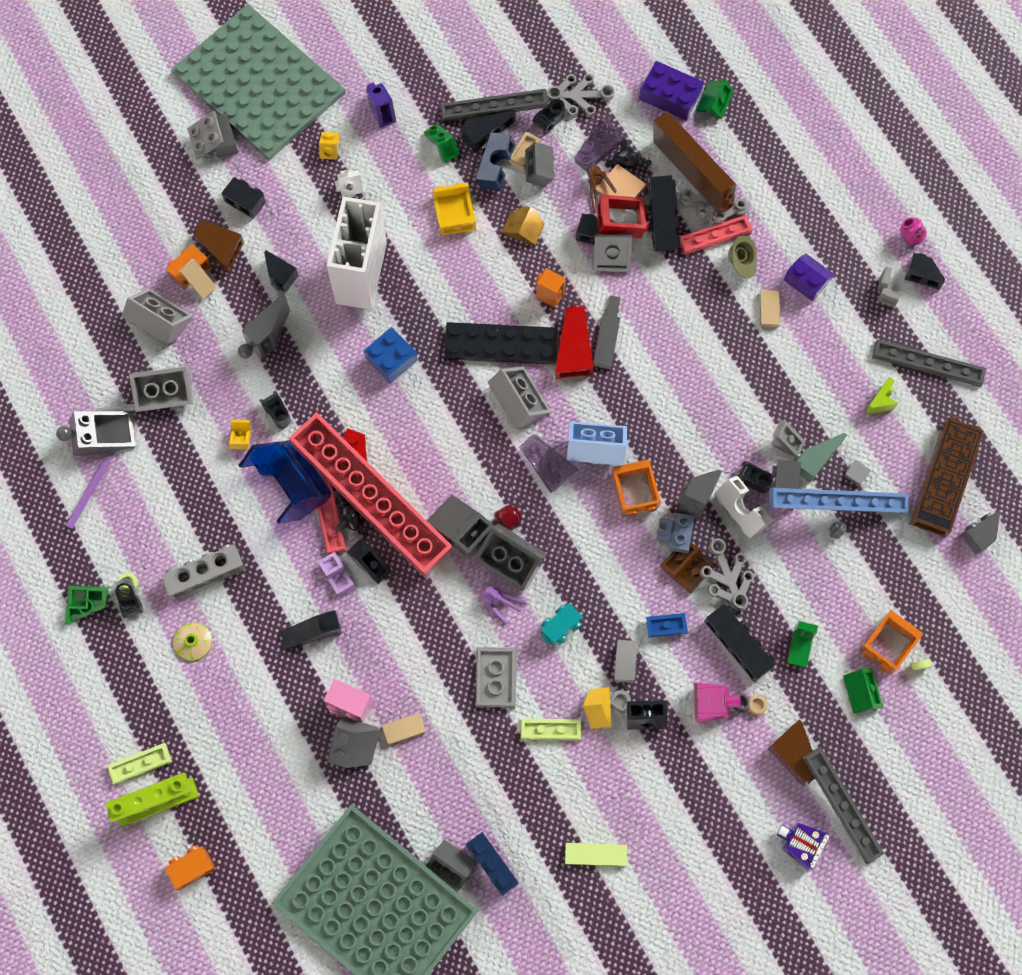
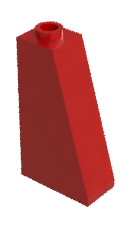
(574, 349)

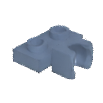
(676, 532)

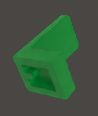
(444, 142)
(801, 643)

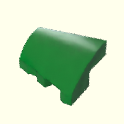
(84, 601)

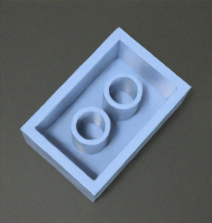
(597, 443)

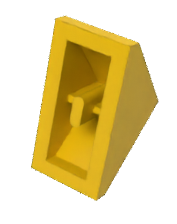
(598, 708)

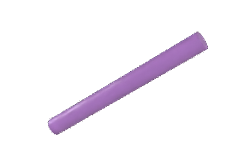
(87, 494)

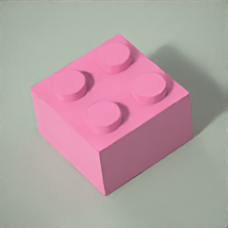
(348, 701)

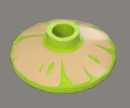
(197, 649)

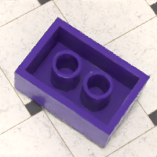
(671, 90)

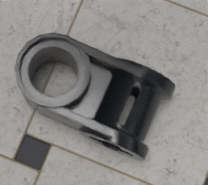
(547, 118)
(274, 407)
(753, 476)
(130, 601)

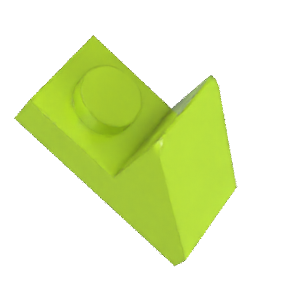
(882, 402)

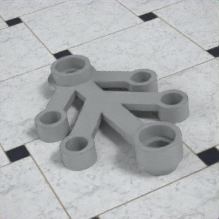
(578, 95)
(736, 209)
(729, 577)

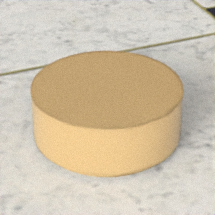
(757, 705)

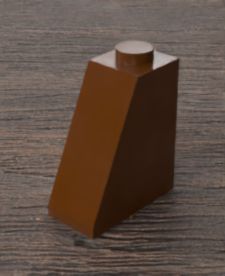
(219, 243)
(790, 750)

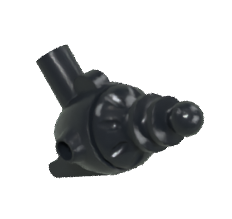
(627, 157)
(348, 517)

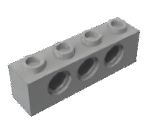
(198, 581)

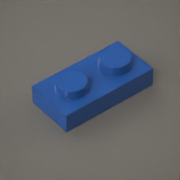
(666, 625)

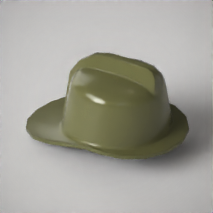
(743, 256)

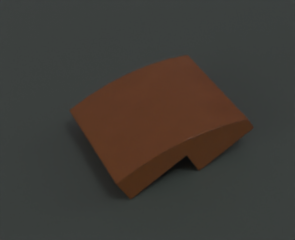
(685, 567)

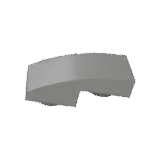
(626, 661)

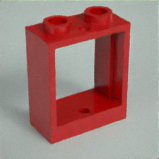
(621, 202)

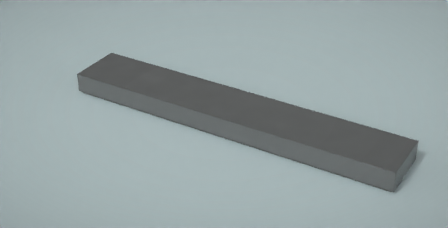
(493, 105)
(929, 363)
(843, 805)

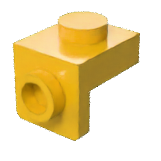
(329, 145)
(240, 434)

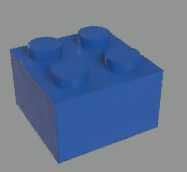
(390, 355)

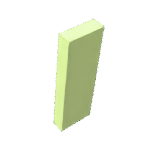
(550, 729)
(139, 764)
(596, 854)

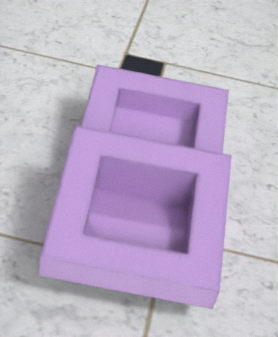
(336, 574)

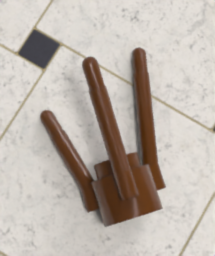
(595, 178)

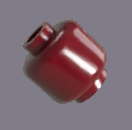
(507, 517)

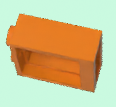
(630, 470)
(903, 628)

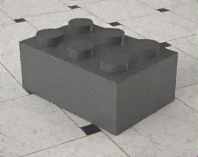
(510, 557)

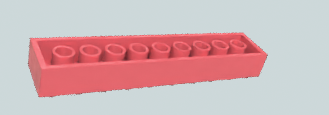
(370, 494)

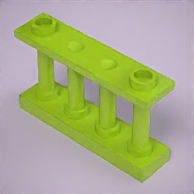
(152, 800)

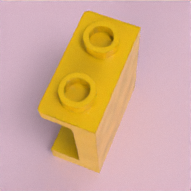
(454, 209)

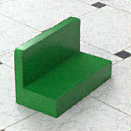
(716, 98)
(862, 690)

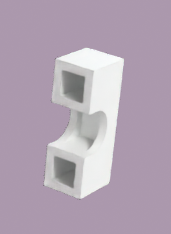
(731, 497)

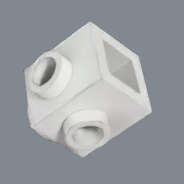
(349, 183)

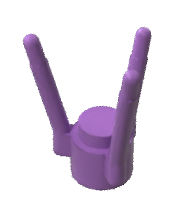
(493, 596)

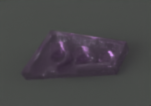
(601, 142)
(547, 463)

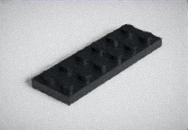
(501, 343)

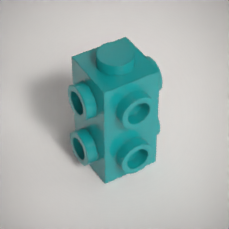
(565, 621)

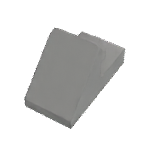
(787, 439)

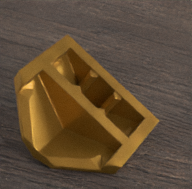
(524, 225)

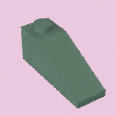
(816, 456)

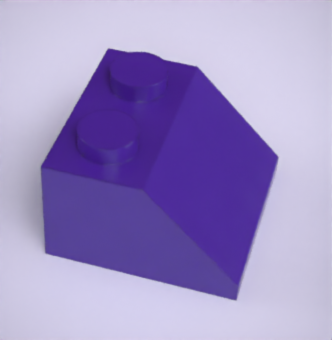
(808, 276)

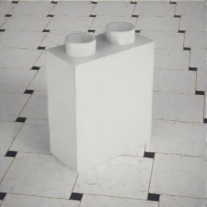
(357, 253)

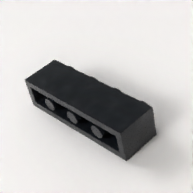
(663, 213)
(739, 642)

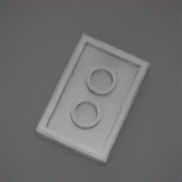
(496, 677)

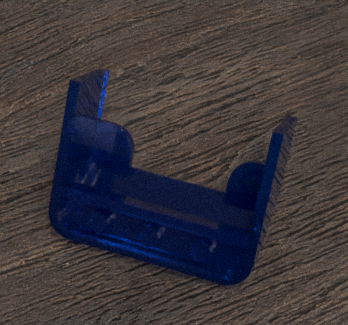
(294, 475)

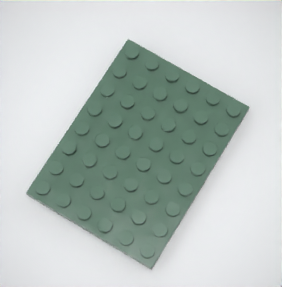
(258, 81)
(374, 902)

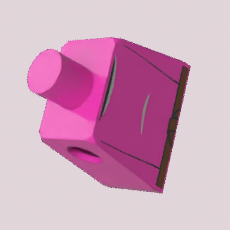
(713, 702)

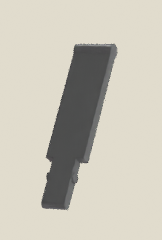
(607, 335)

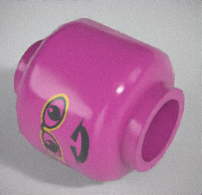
(913, 231)

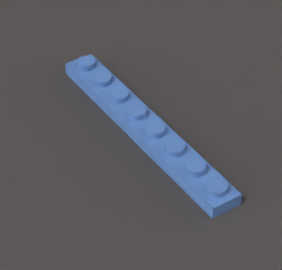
(838, 500)

